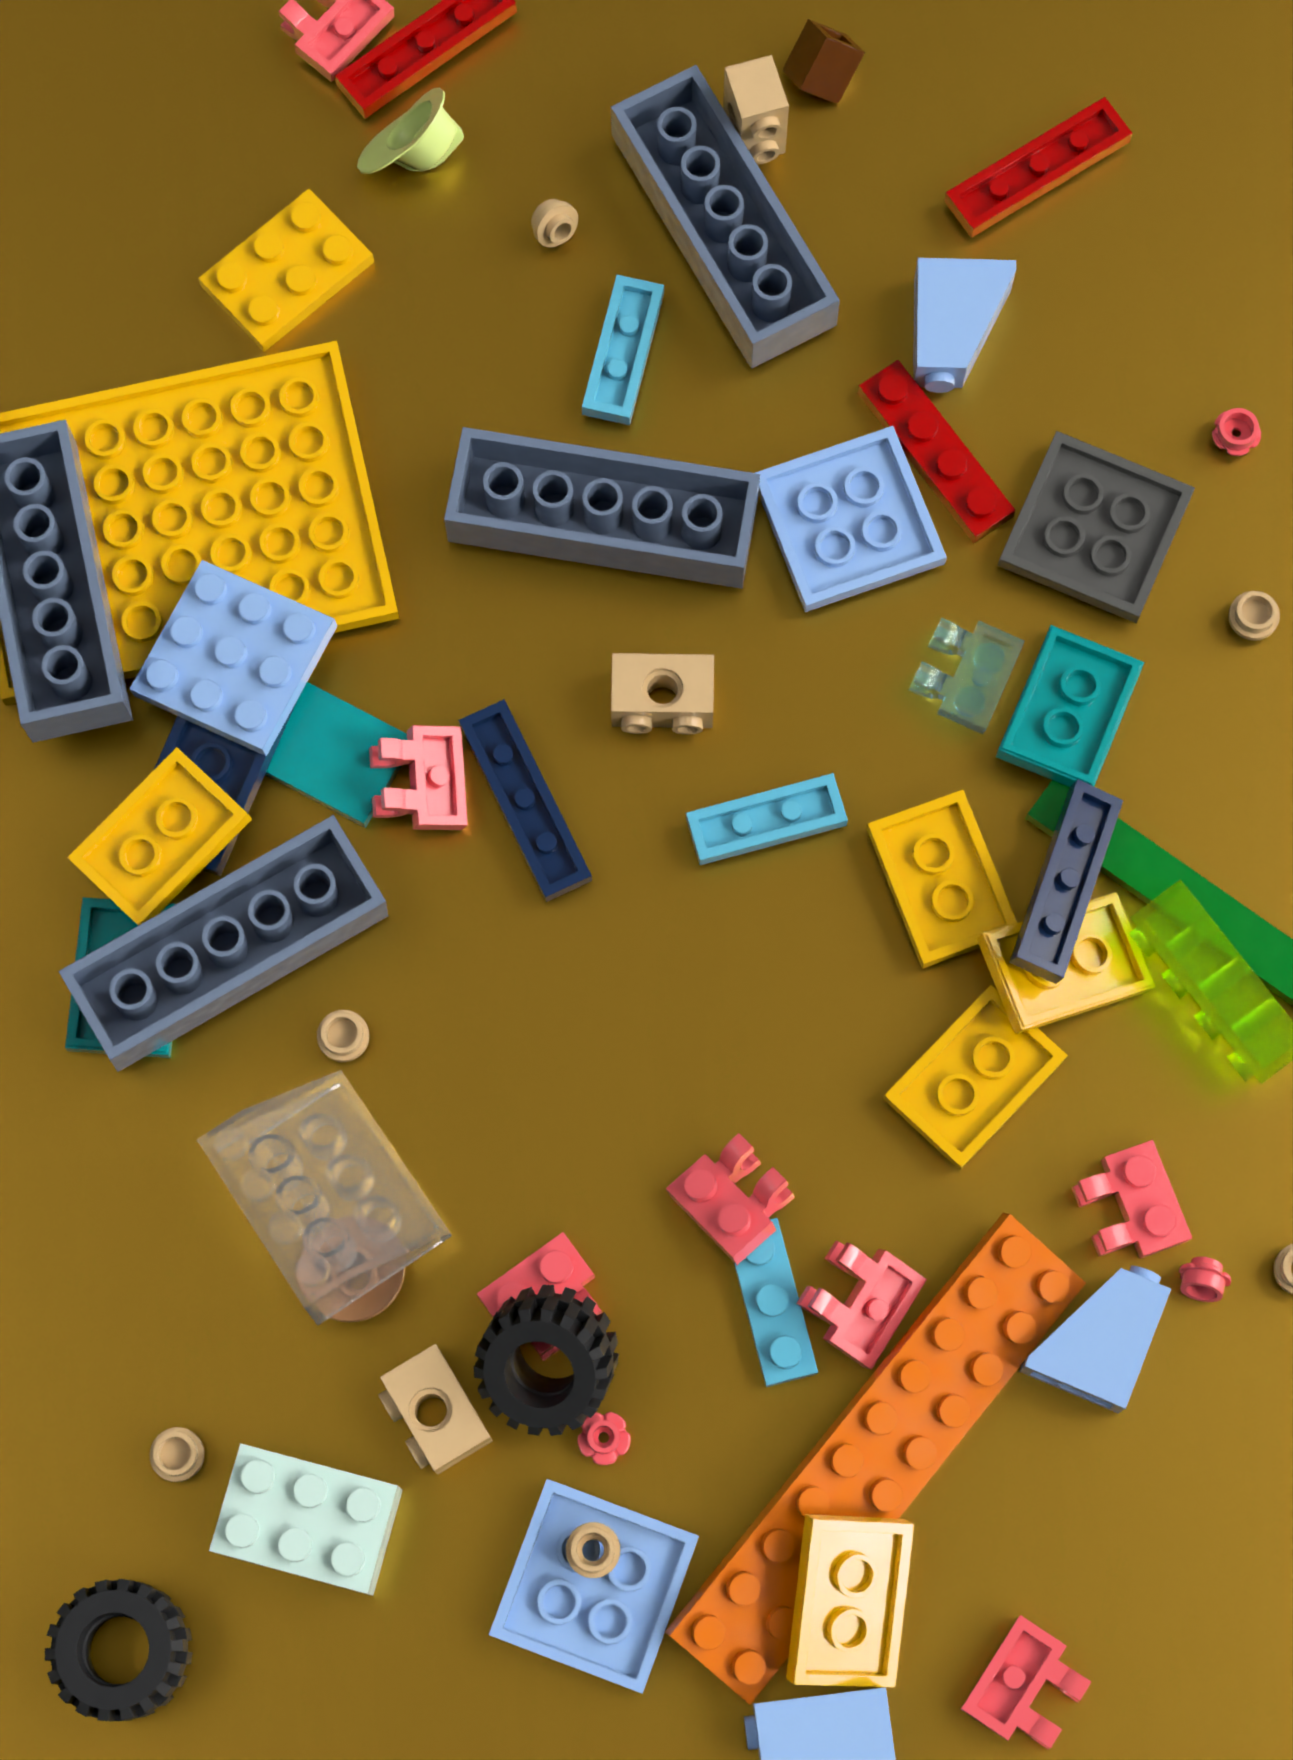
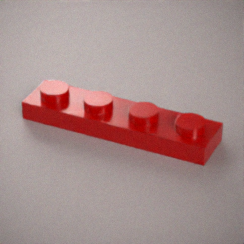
(419, 50)
(1037, 167)
(936, 451)

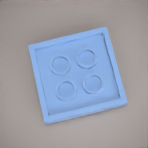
(849, 519)
(234, 657)
(601, 1623)

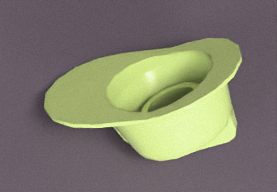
(416, 139)

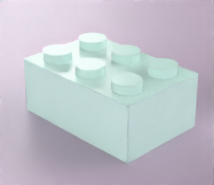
(306, 1519)

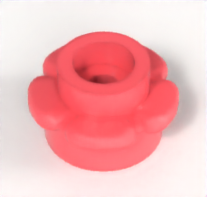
(1240, 420)
(1203, 1279)
(606, 1452)

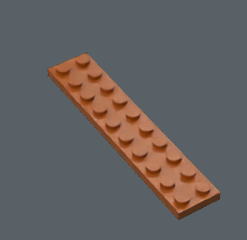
(881, 1445)

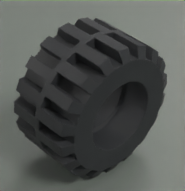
(529, 1396)
(72, 1650)

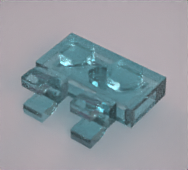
(979, 678)

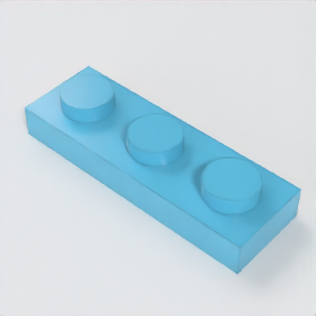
(623, 350)
(766, 819)
(773, 1314)

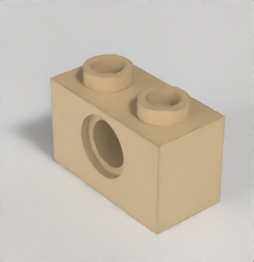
(757, 107)
(685, 674)
(431, 1377)

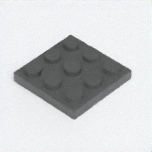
(1096, 526)

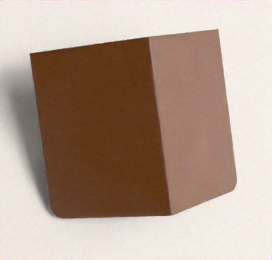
(823, 61)

